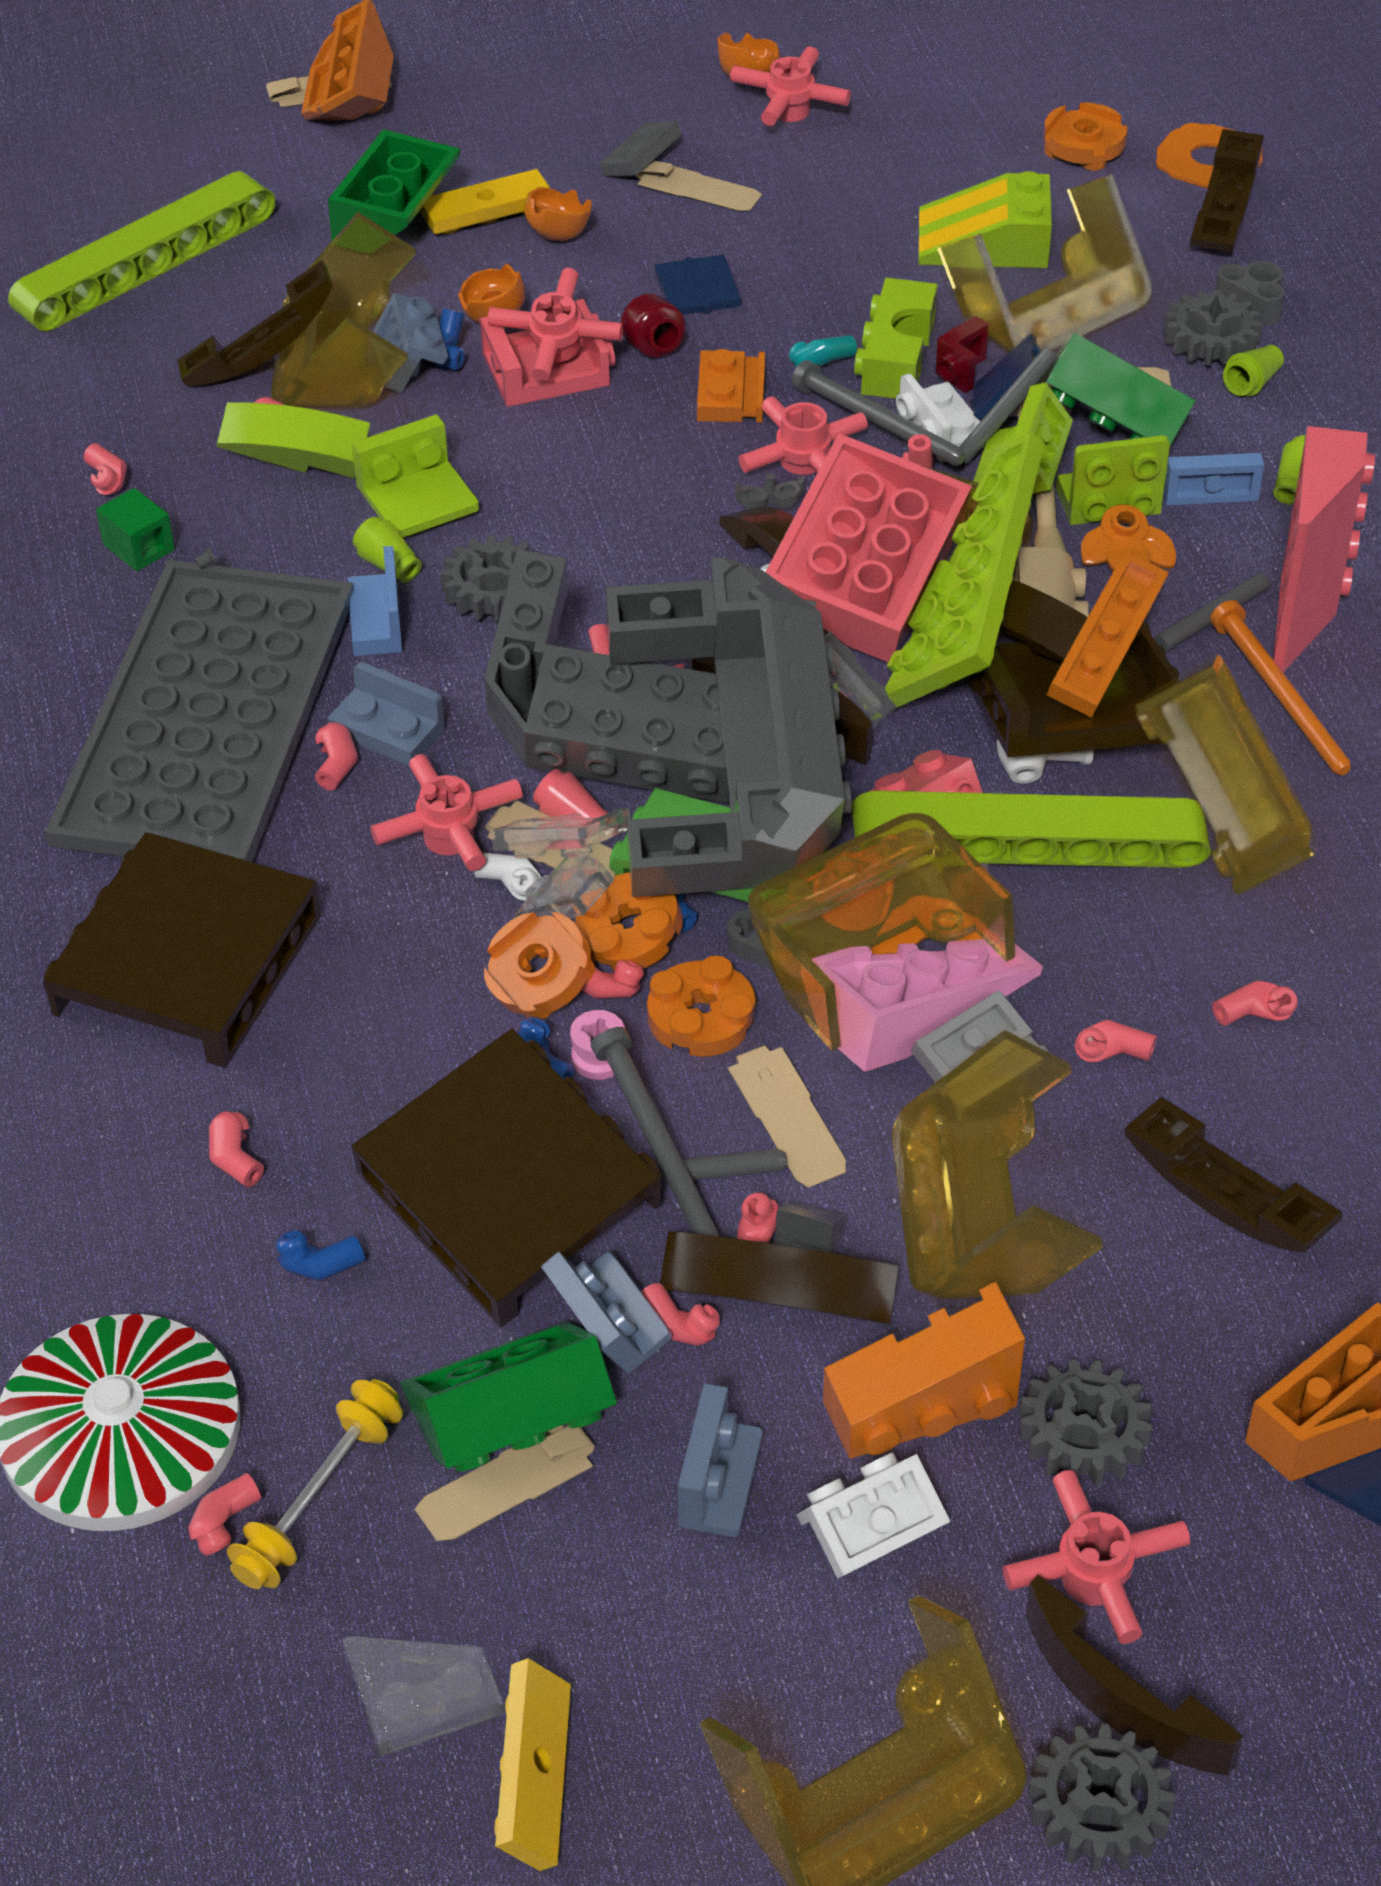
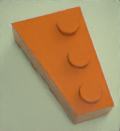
(930, 1381)
(1324, 1406)

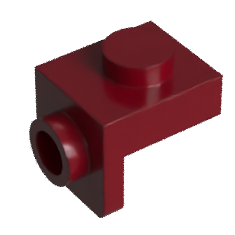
(961, 351)

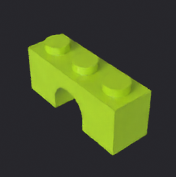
(895, 336)

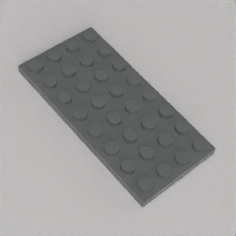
(203, 712)

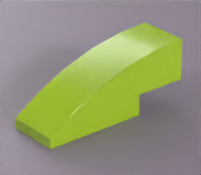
(292, 436)

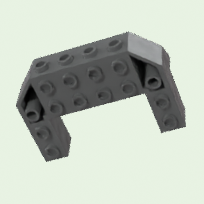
(593, 717)
(773, 725)

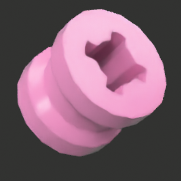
(582, 1033)

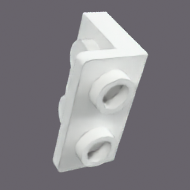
(936, 410)
(874, 1515)

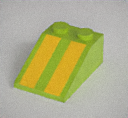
(1006, 210)

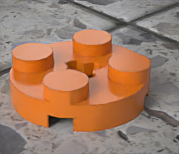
(1085, 135)
(641, 943)
(695, 982)
(552, 986)

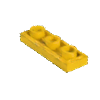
(480, 202)
(533, 1765)

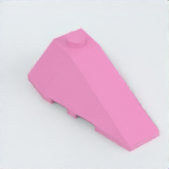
(904, 995)

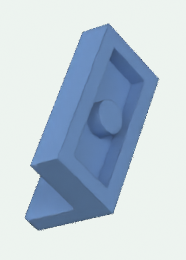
(1213, 479)
(376, 611)

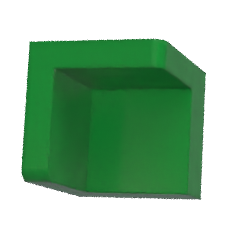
(135, 529)

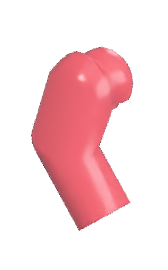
(620, 984)
(1112, 1038)
(226, 1150)
(686, 1327)

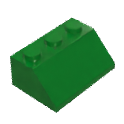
(391, 181)
(1116, 391)
(510, 1395)

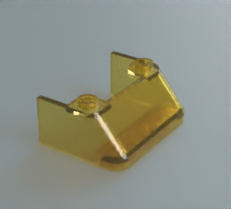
(1101, 283)
(337, 356)
(1231, 773)
(866, 894)
(957, 1183)
(901, 1796)

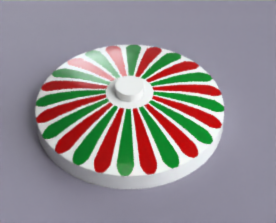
(118, 1422)

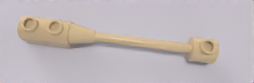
(1047, 563)

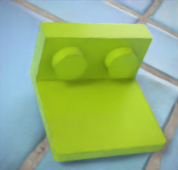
(1046, 419)
(1114, 475)
(410, 478)

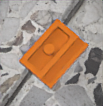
(730, 386)

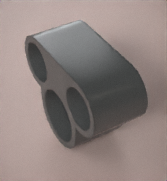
(1257, 283)

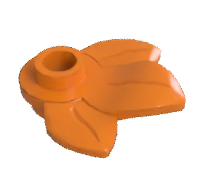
(1140, 539)

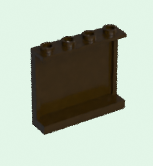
(1034, 724)
(186, 943)
(504, 1171)

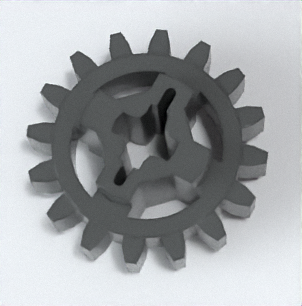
(1212, 326)
(488, 575)
(1085, 1421)
(1100, 1802)

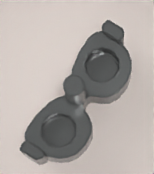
(781, 495)

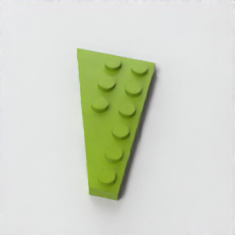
(967, 596)

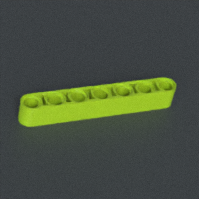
(141, 251)
(1053, 827)

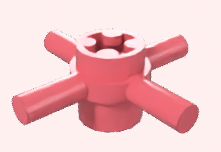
(790, 87)
(555, 325)
(801, 438)
(446, 813)
(1084, 1542)

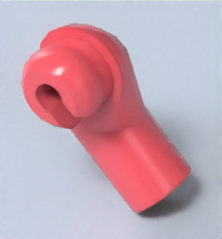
(920, 451)
(110, 469)
(341, 752)
(1257, 1000)
(758, 1218)
(216, 1508)

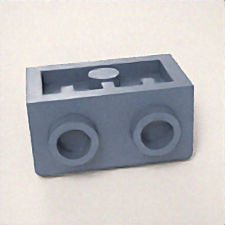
(414, 328)
(390, 714)
(610, 1308)
(717, 1467)

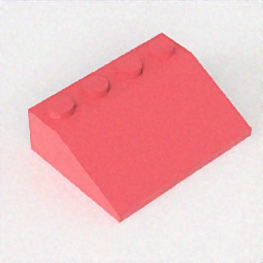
(1321, 536)
(869, 542)

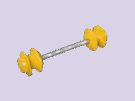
(268, 1544)

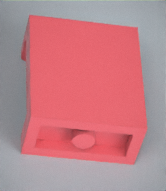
(514, 355)

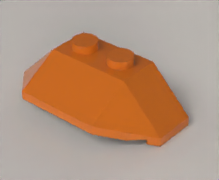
(350, 68)

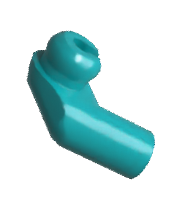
(823, 350)

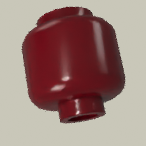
(653, 325)

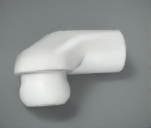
(514, 872)

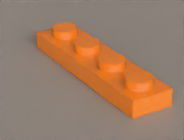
(1107, 634)

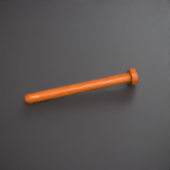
(1230, 619)

